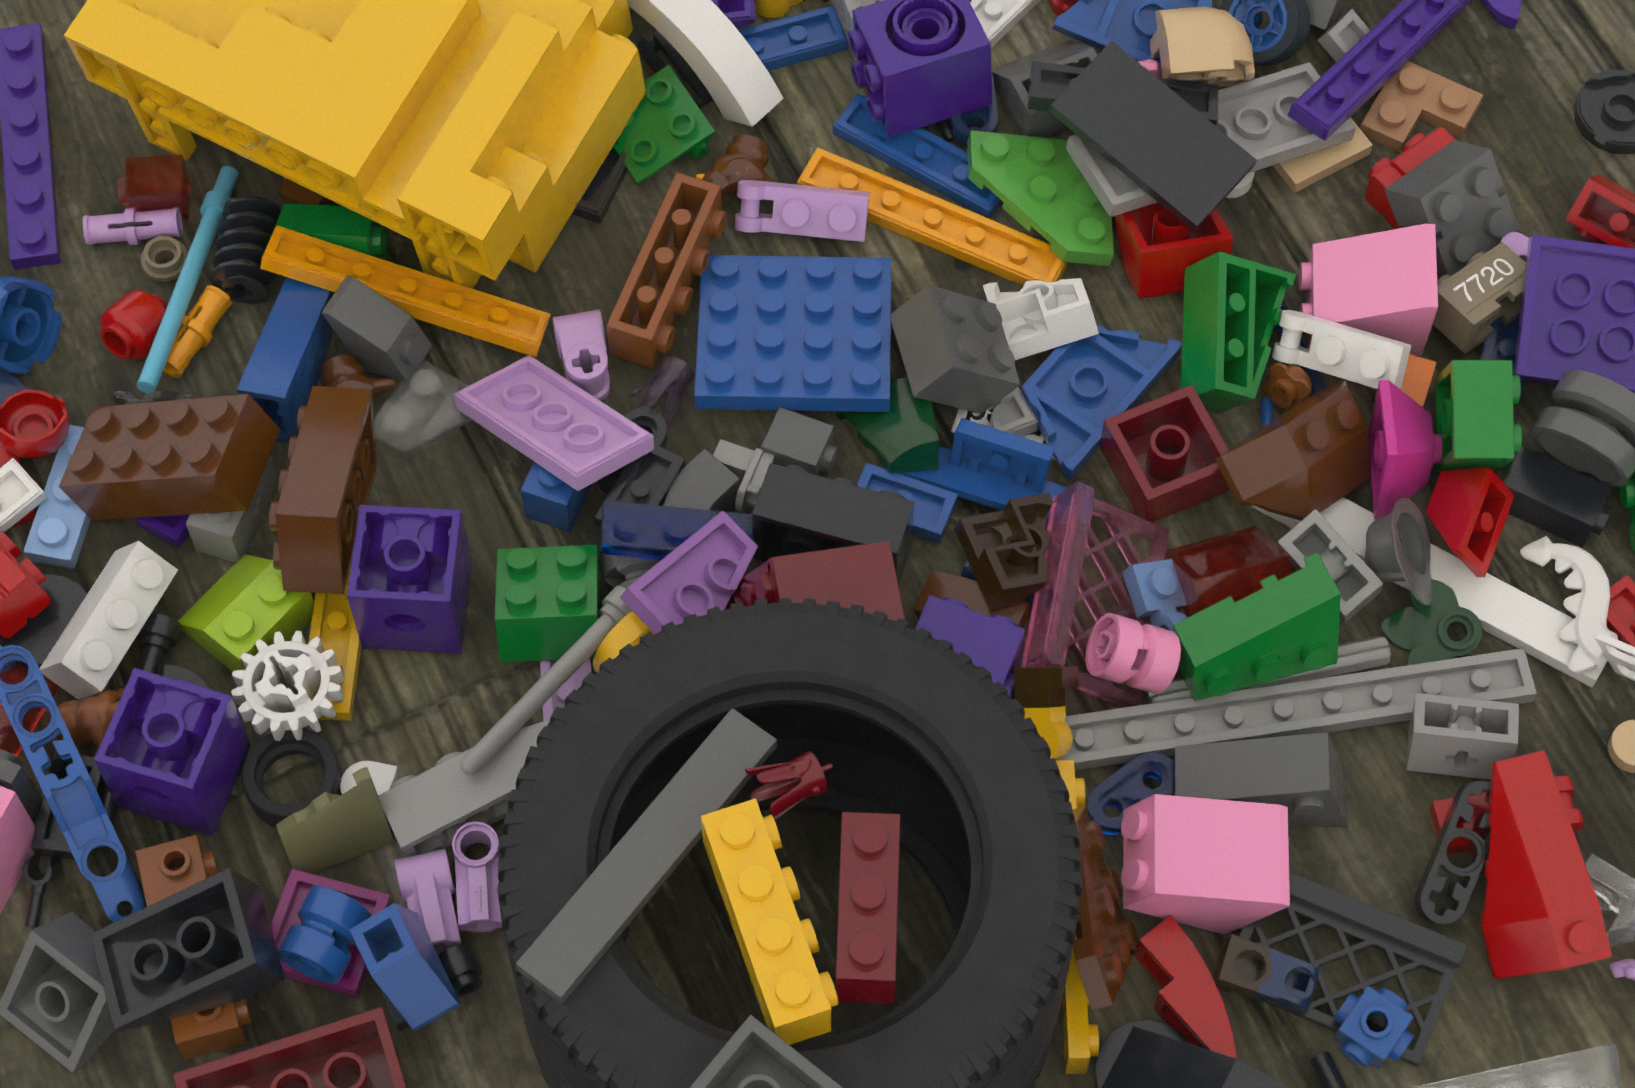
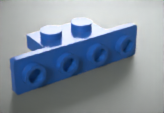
(991, 466)

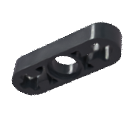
(1430, 881)

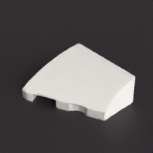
(1043, 315)

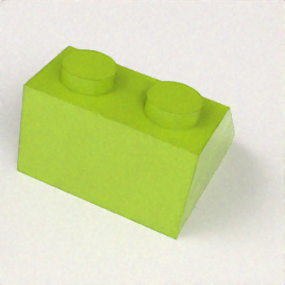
(244, 608)

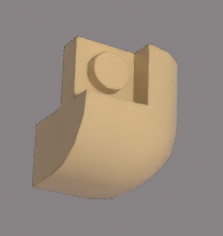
(1202, 46)

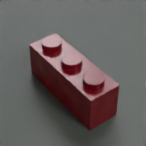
(868, 908)

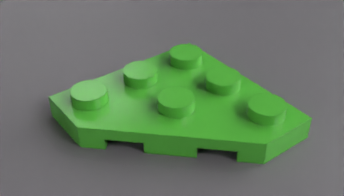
(1043, 193)

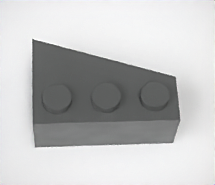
(1281, 770)

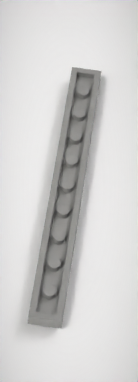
(1294, 707)

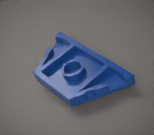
(1122, 21)
(1090, 383)

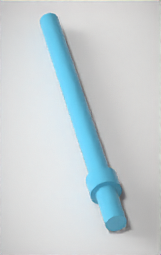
(211, 218)

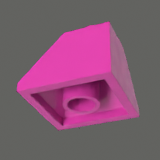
(1399, 448)

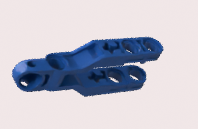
(74, 797)

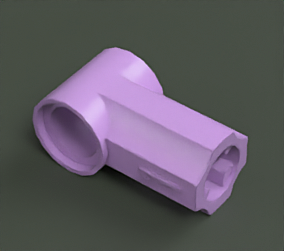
(477, 879)
(428, 890)

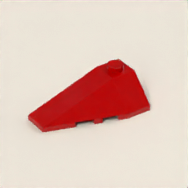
(1537, 889)

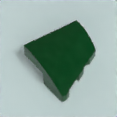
(904, 436)

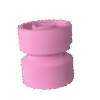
(1133, 653)

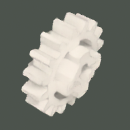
(275, 704)

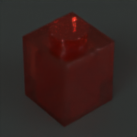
(155, 184)

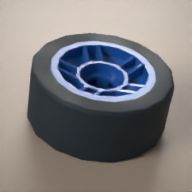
(1282, 36)

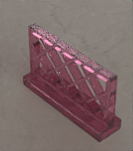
(1054, 605)

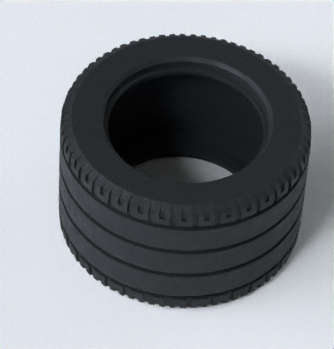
(905, 736)

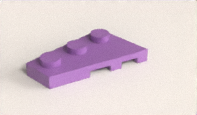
(693, 576)

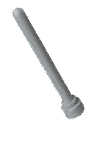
(611, 613)

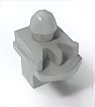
(749, 467)

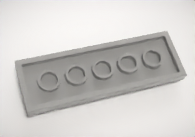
(1247, 113)

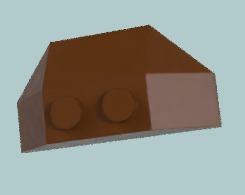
(1302, 456)

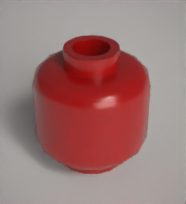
(132, 324)

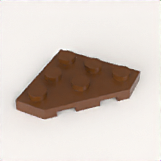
(1103, 935)

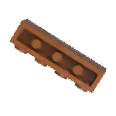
(665, 271)
(164, 872)

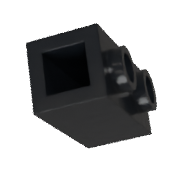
(1557, 497)

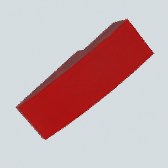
(1188, 991)

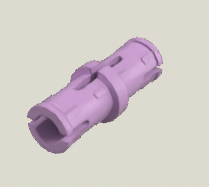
(101, 227)

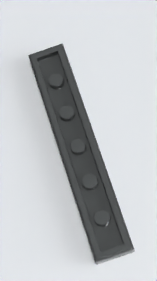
(645, 857)

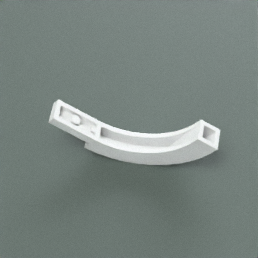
(716, 54)

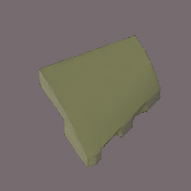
(336, 827)

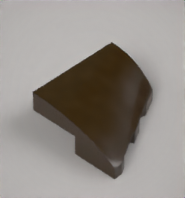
(1008, 549)

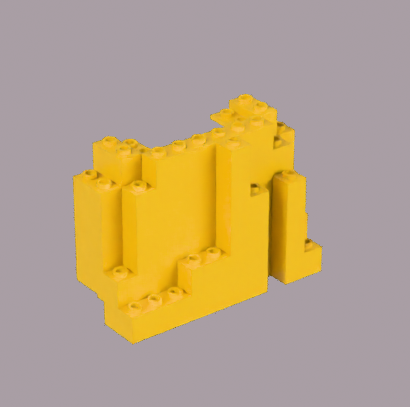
(420, 114)

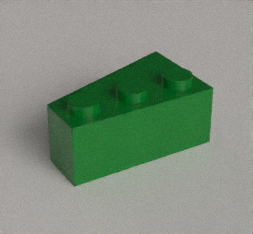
(1227, 327)
(1264, 636)

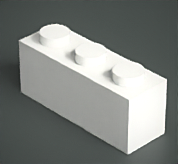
(108, 620)

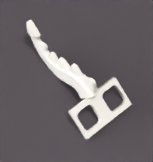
(1590, 607)

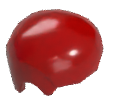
(33, 423)

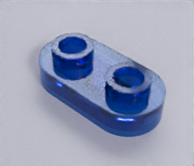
(1127, 788)

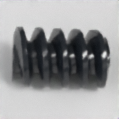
(240, 247)

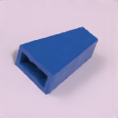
(289, 354)

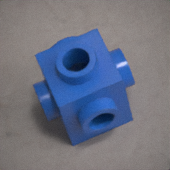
(1365, 1045)

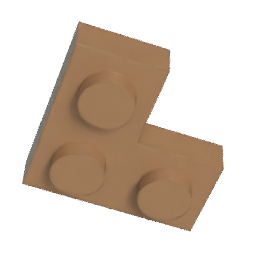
(1416, 96)

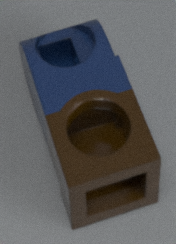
(1265, 974)

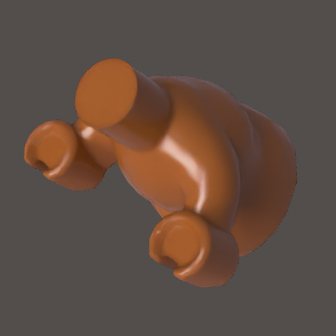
(90, 717)

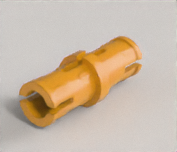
(197, 329)

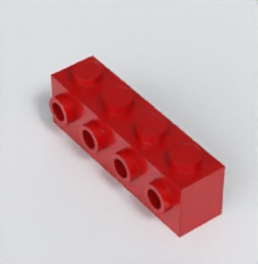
(1605, 213)

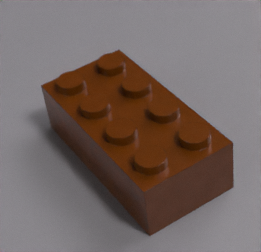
(170, 458)
(322, 489)

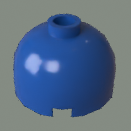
(26, 323)

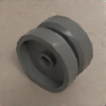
(1590, 427)

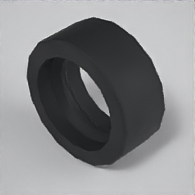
(268, 751)

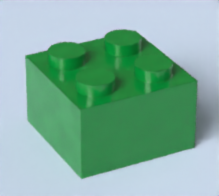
(1477, 414)
(545, 600)

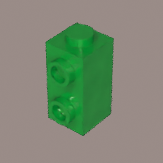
(335, 226)

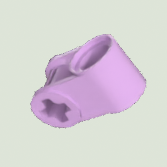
(583, 351)

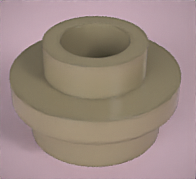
(159, 249)

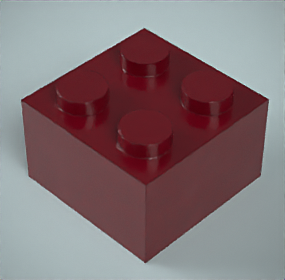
(1165, 454)

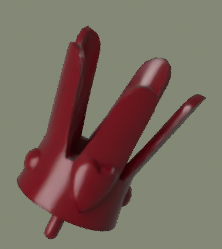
(792, 780)

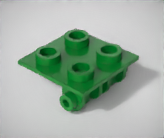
(663, 127)

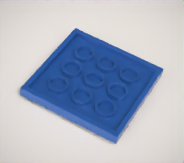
(794, 334)

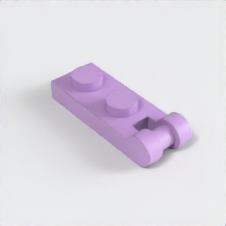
(803, 210)

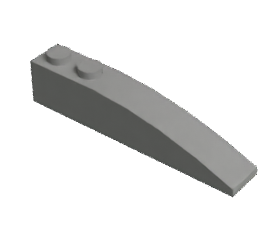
(436, 803)

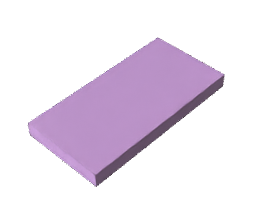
(554, 422)

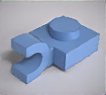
(1156, 592)

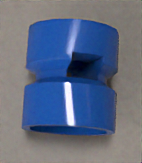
(322, 939)

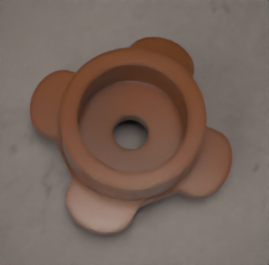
(1287, 385)

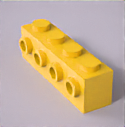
(766, 924)

